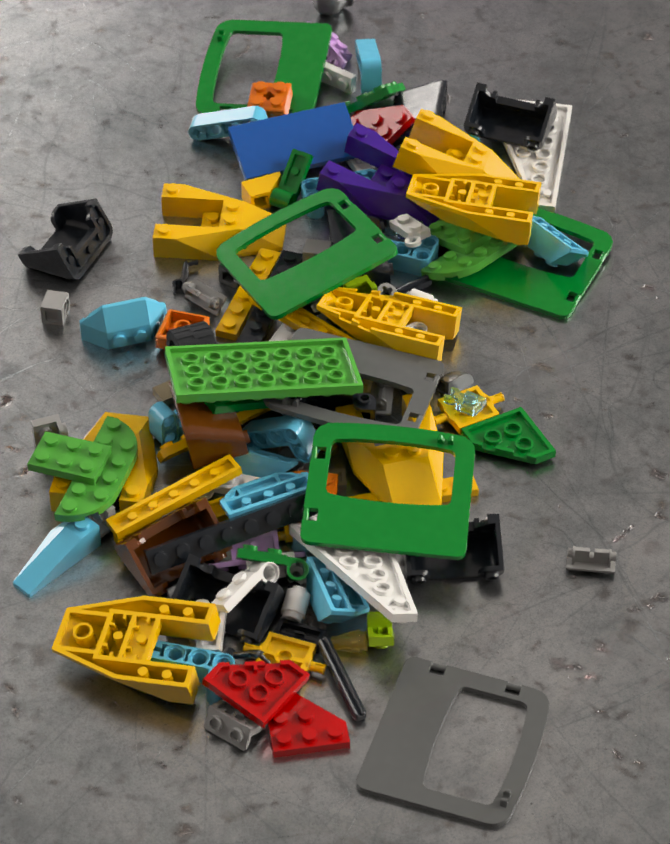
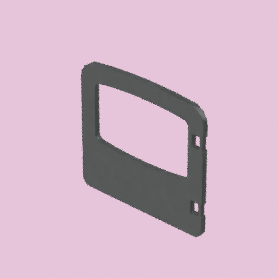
(377, 365)
(410, 728)

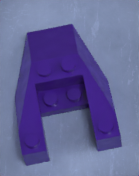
(386, 191)

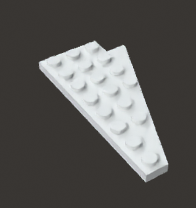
(545, 163)
(370, 574)

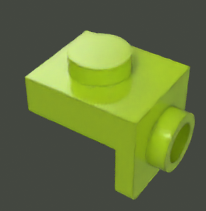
(361, 283)
(379, 630)

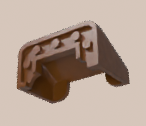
(210, 434)
(177, 523)

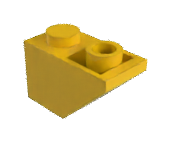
(258, 190)

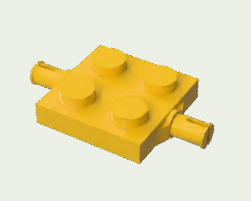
(461, 420)
(282, 647)

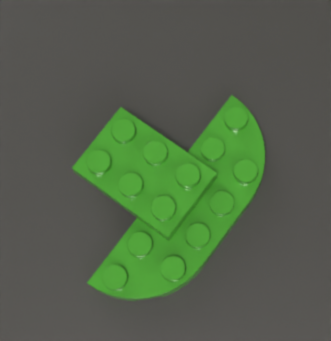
(468, 251)
(95, 467)

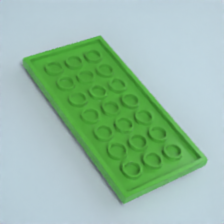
(262, 370)

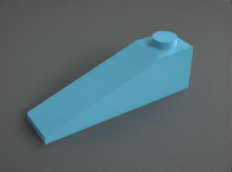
(57, 553)

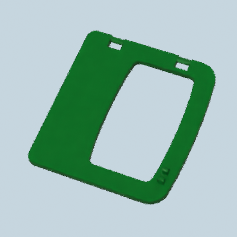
(300, 60)
(317, 275)
(538, 288)
(386, 526)

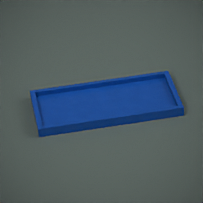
(267, 144)

